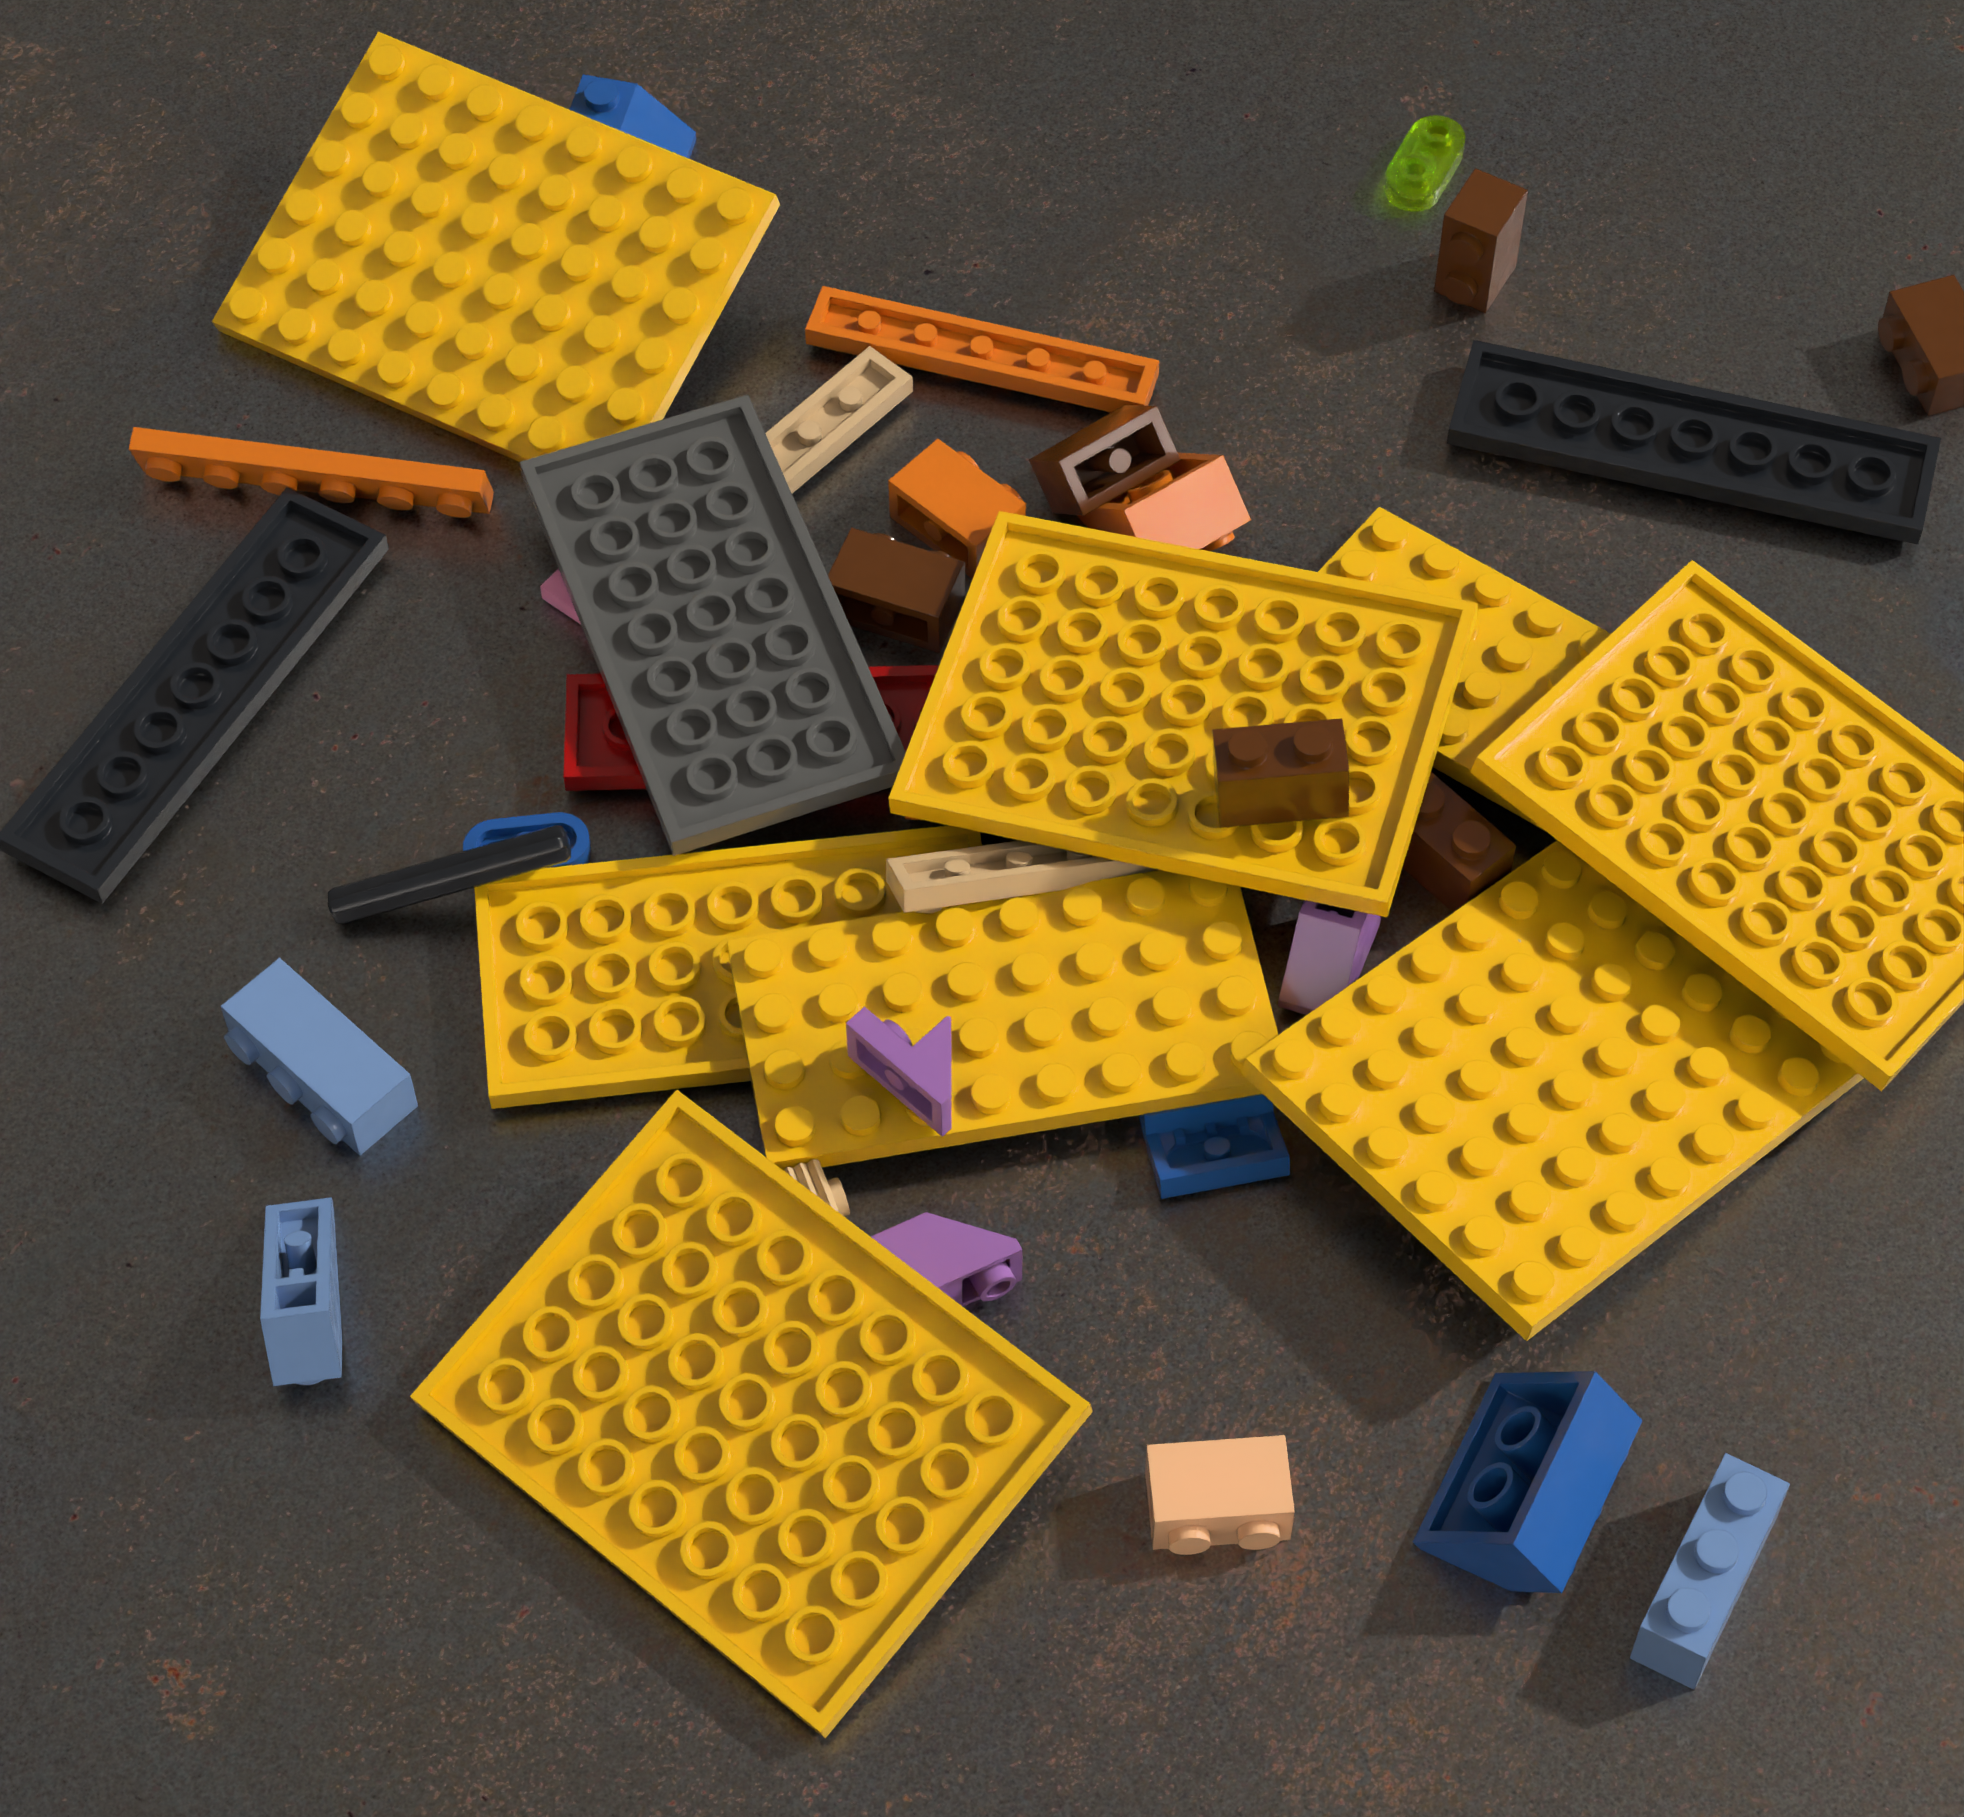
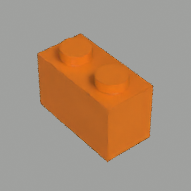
(950, 502)

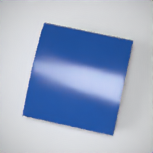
(1214, 1145)

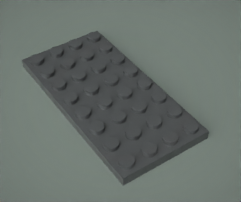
(713, 624)

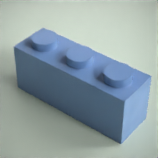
(318, 1057)
(1709, 1571)

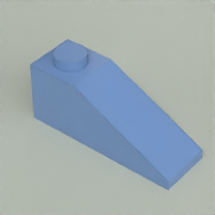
(301, 1293)

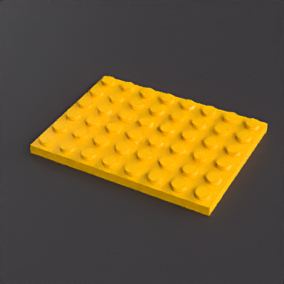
(493, 259)
(1106, 659)
(1758, 815)
(1549, 1092)
(752, 1410)

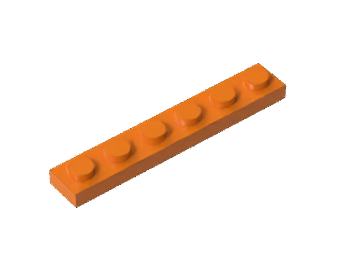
(981, 351)
(331, 474)

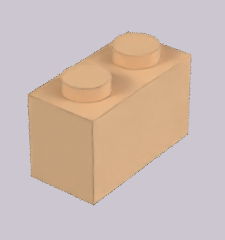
(1219, 1494)

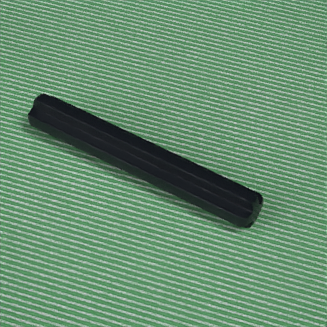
(449, 874)

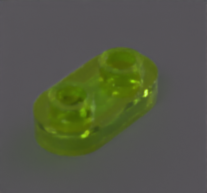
(1430, 153)

